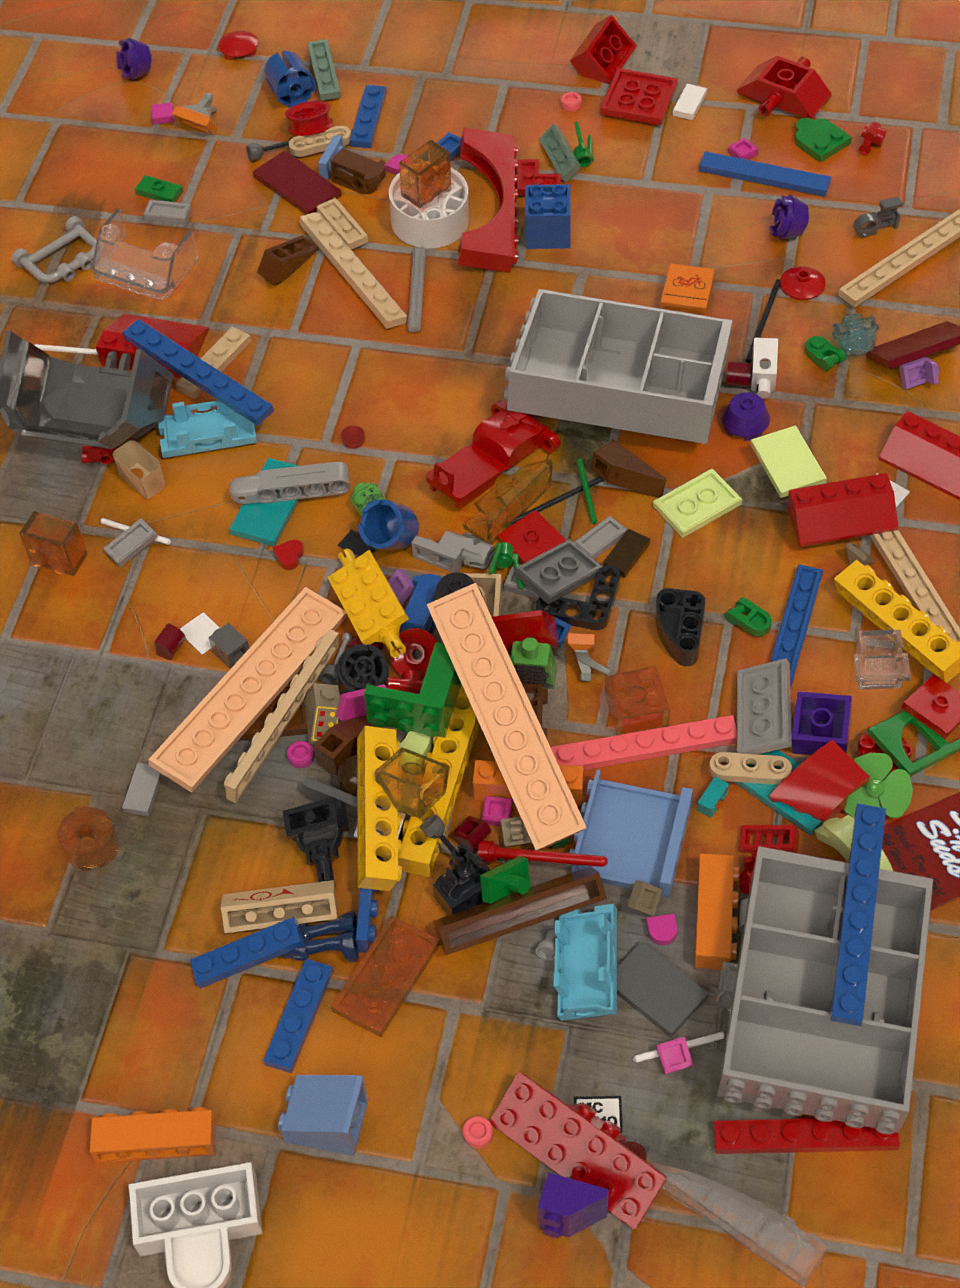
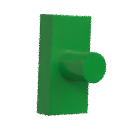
(506, 879)

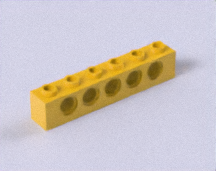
(922, 648)
(371, 871)

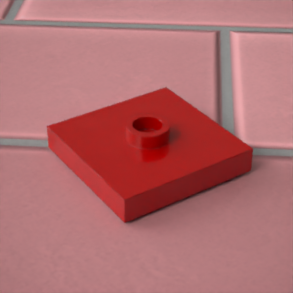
(531, 536)
(935, 706)

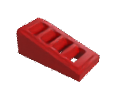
(770, 831)

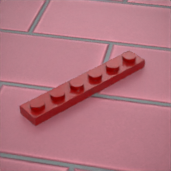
(797, 1136)

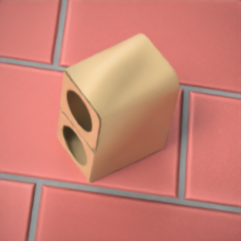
(133, 456)

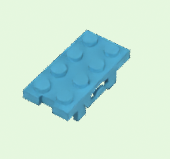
(204, 431)
(586, 963)

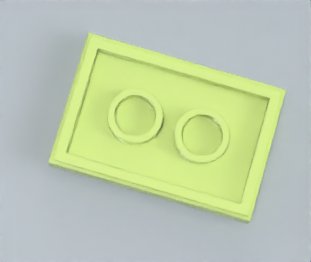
(788, 460)
(697, 503)

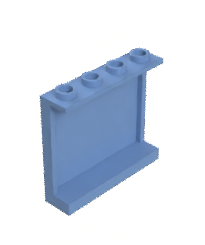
(635, 831)

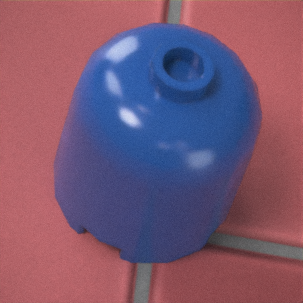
(388, 525)

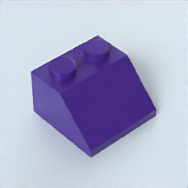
(570, 1206)

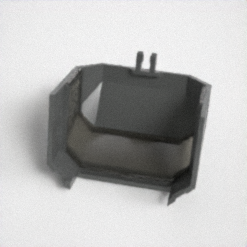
(80, 402)

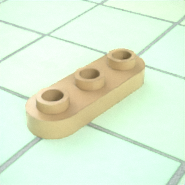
(306, 145)
(738, 771)

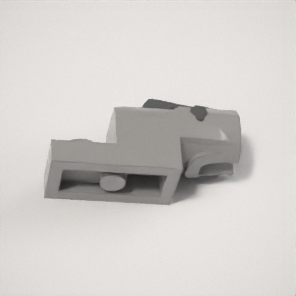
(454, 551)

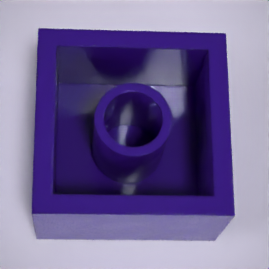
(820, 720)

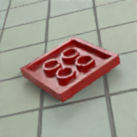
(639, 96)

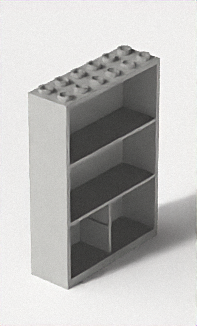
(618, 365)
(779, 1027)

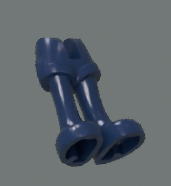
(343, 943)

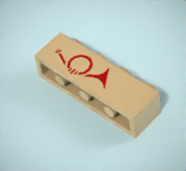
(270, 906)

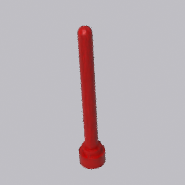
(492, 852)

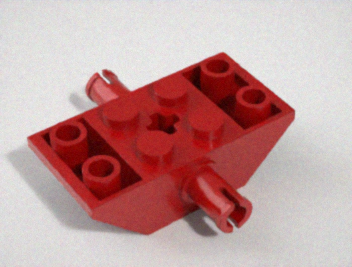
(787, 87)

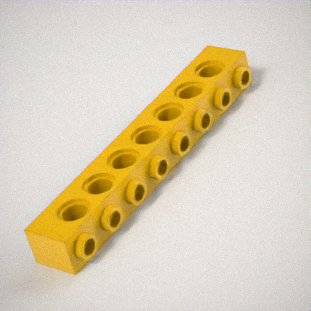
(423, 857)

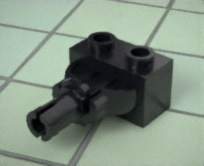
(318, 833)
(461, 886)

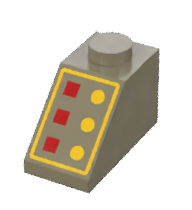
(321, 710)

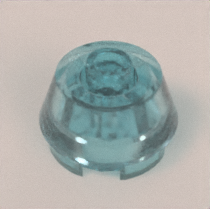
(856, 334)

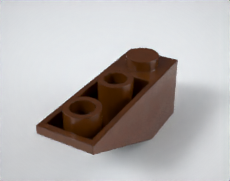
(624, 469)
(339, 743)

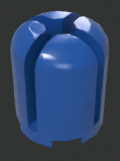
(289, 74)

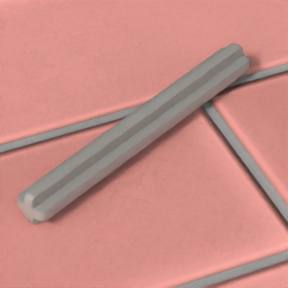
(416, 292)

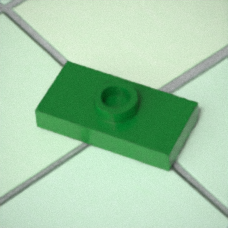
(158, 189)

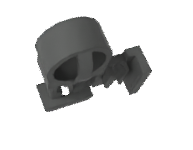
(885, 217)

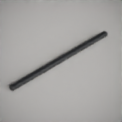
(764, 317)
(558, 499)

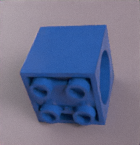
(548, 216)

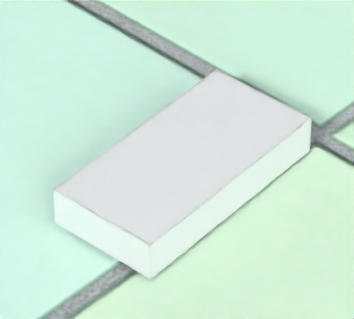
(689, 102)

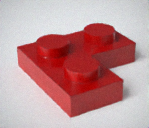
(529, 175)

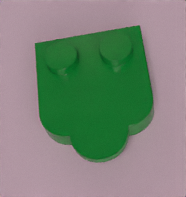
(820, 138)

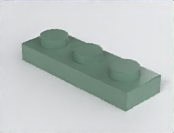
(560, 152)

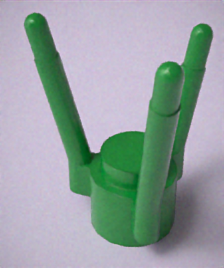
(582, 153)
(503, 558)

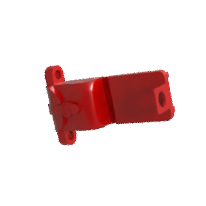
(495, 446)

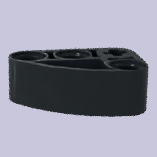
(674, 615)

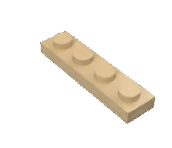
(219, 357)

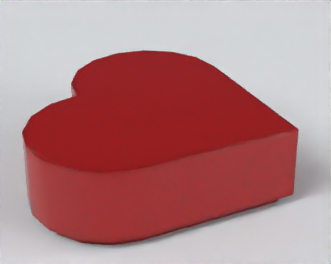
(289, 553)

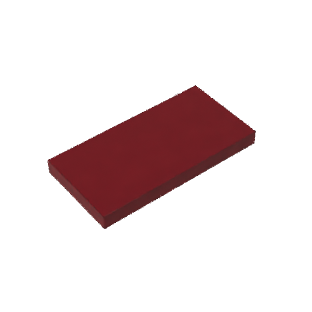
(296, 182)
(916, 345)

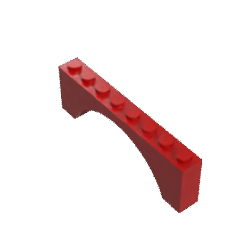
(495, 242)

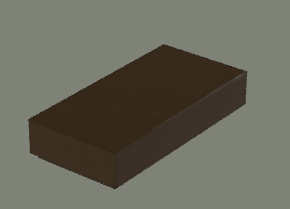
(627, 552)

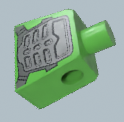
(534, 662)

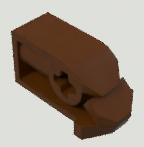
(356, 171)

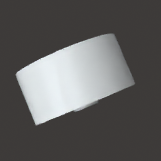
(436, 222)

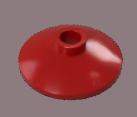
(802, 283)
(414, 640)

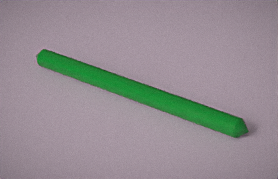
(586, 491)

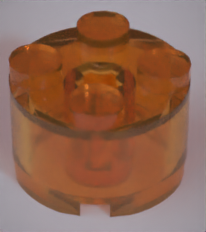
(88, 838)

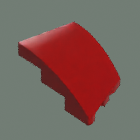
(821, 783)

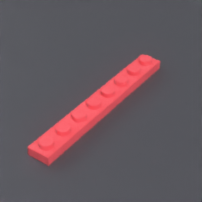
(648, 743)

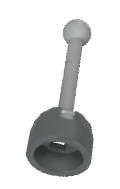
(330, 673)

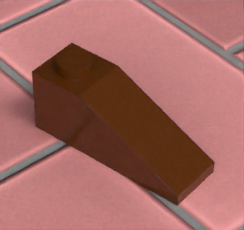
(284, 259)

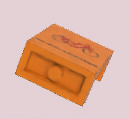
(687, 289)

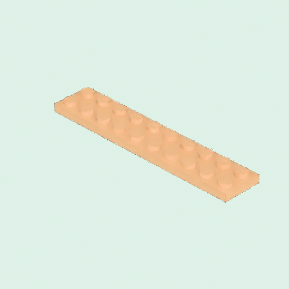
(246, 690)
(506, 717)

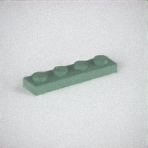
(324, 70)

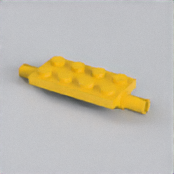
(369, 600)

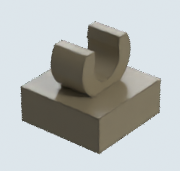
(514, 832)
(644, 897)

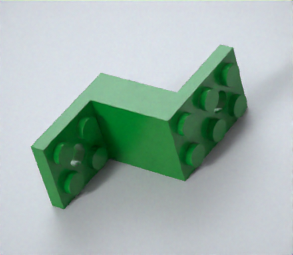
(422, 712)

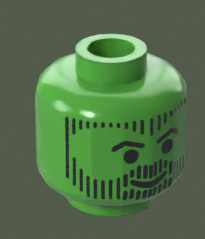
(364, 494)

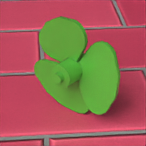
(893, 792)

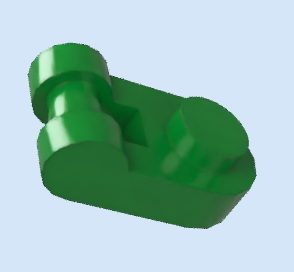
(823, 352)
(757, 622)

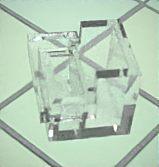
(880, 660)

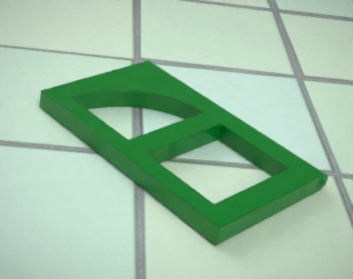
(888, 738)

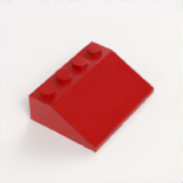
(112, 340)

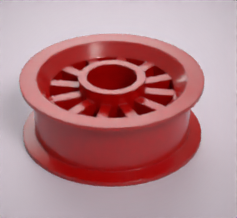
(309, 118)

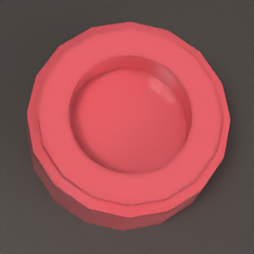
(571, 101)
(477, 1132)

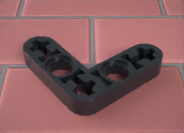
(588, 610)

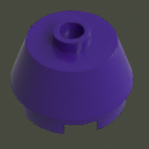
(133, 58)
(790, 217)
(746, 416)

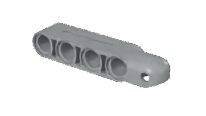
(291, 483)

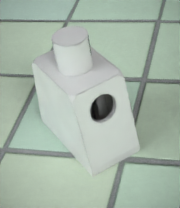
(764, 372)

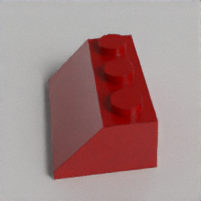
(603, 51)

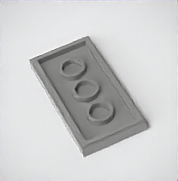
(764, 708)

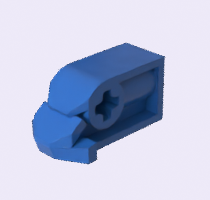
(417, 607)

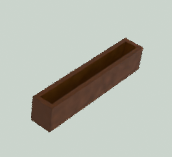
(519, 910)

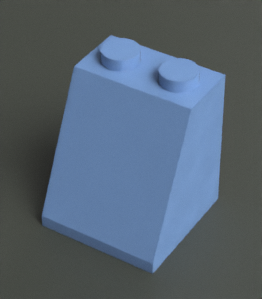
(325, 1112)

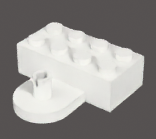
(194, 1220)

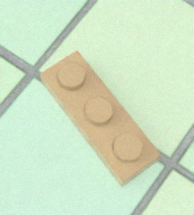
(343, 223)

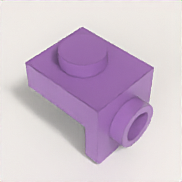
(919, 372)
(401, 585)

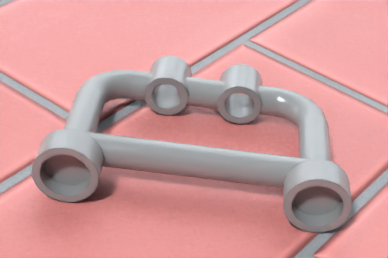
(75, 228)

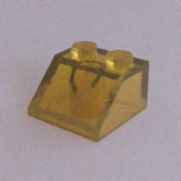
(413, 781)

